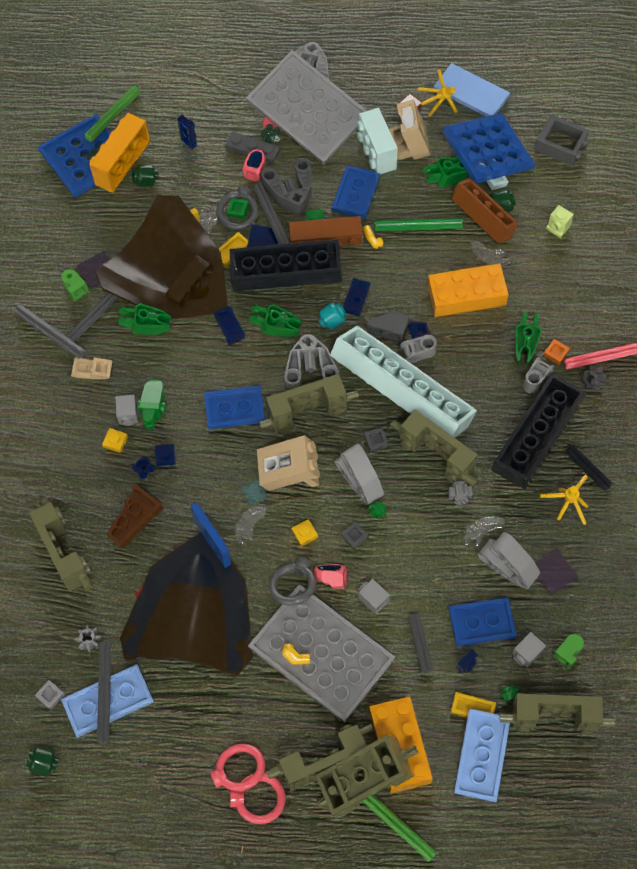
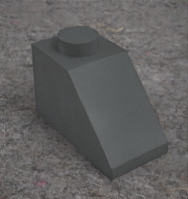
(389, 326)

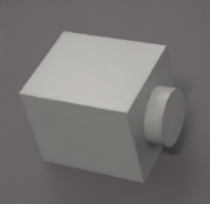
(126, 410)
(373, 596)
(528, 650)

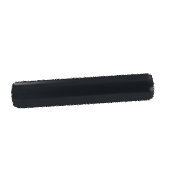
(588, 467)

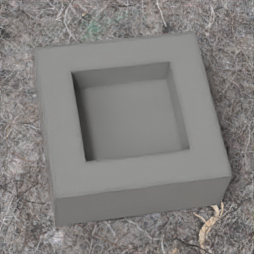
(49, 695)

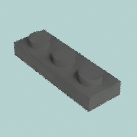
(244, 145)

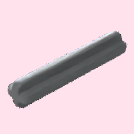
(420, 643)

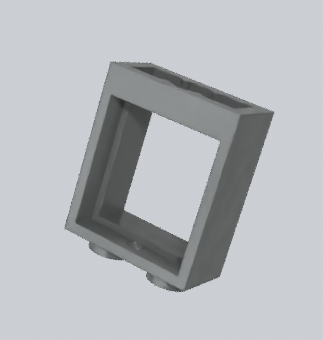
(556, 151)

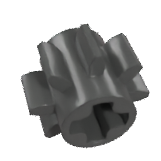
(594, 378)

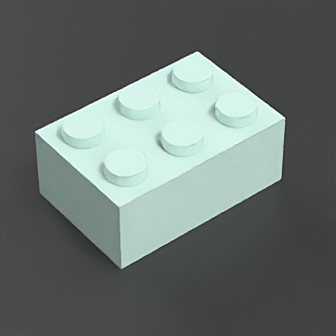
(377, 141)

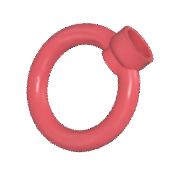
(219, 776)
(237, 801)

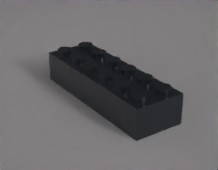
(285, 265)
(538, 431)

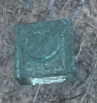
(254, 493)

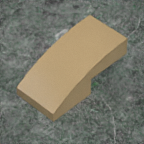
(91, 369)

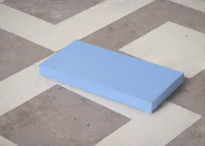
(473, 91)
(127, 695)
(482, 756)

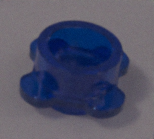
(143, 462)

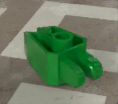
(445, 172)
(145, 320)
(276, 321)
(527, 336)
(152, 403)

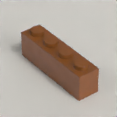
(484, 211)
(345, 229)

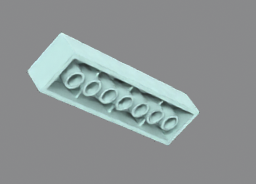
(401, 381)

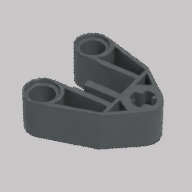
(295, 199)

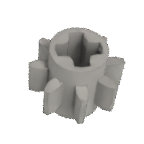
(460, 492)
(86, 643)

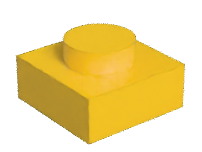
(115, 440)
(304, 533)

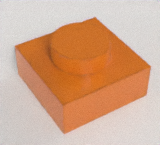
(556, 352)

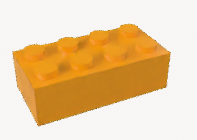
(119, 152)
(467, 290)
(399, 720)

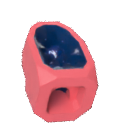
(254, 165)
(332, 575)

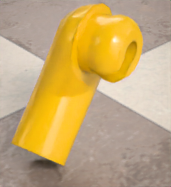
(369, 235)
(293, 657)

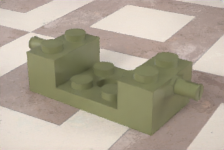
(326, 391)
(459, 458)
(71, 568)
(587, 711)
(383, 765)
(297, 775)

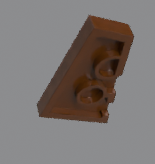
(136, 514)

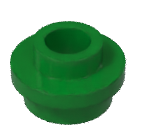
(377, 509)
(509, 692)

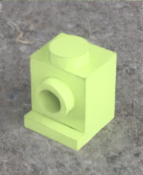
(559, 221)

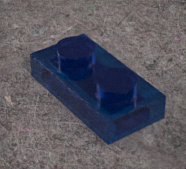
(187, 131)
(356, 297)
(229, 325)

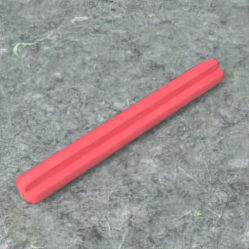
(599, 356)

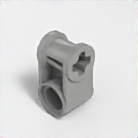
(415, 350)
(538, 373)

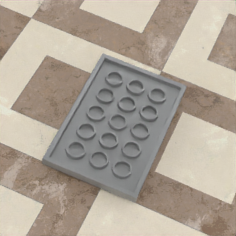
(307, 106)
(342, 657)

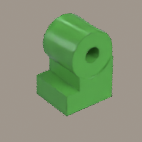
(74, 284)
(569, 648)

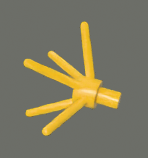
(442, 93)
(571, 496)

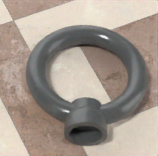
(242, 193)
(301, 567)

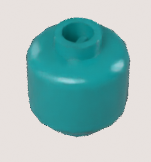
(332, 315)

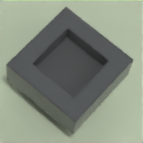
(376, 439)
(354, 535)

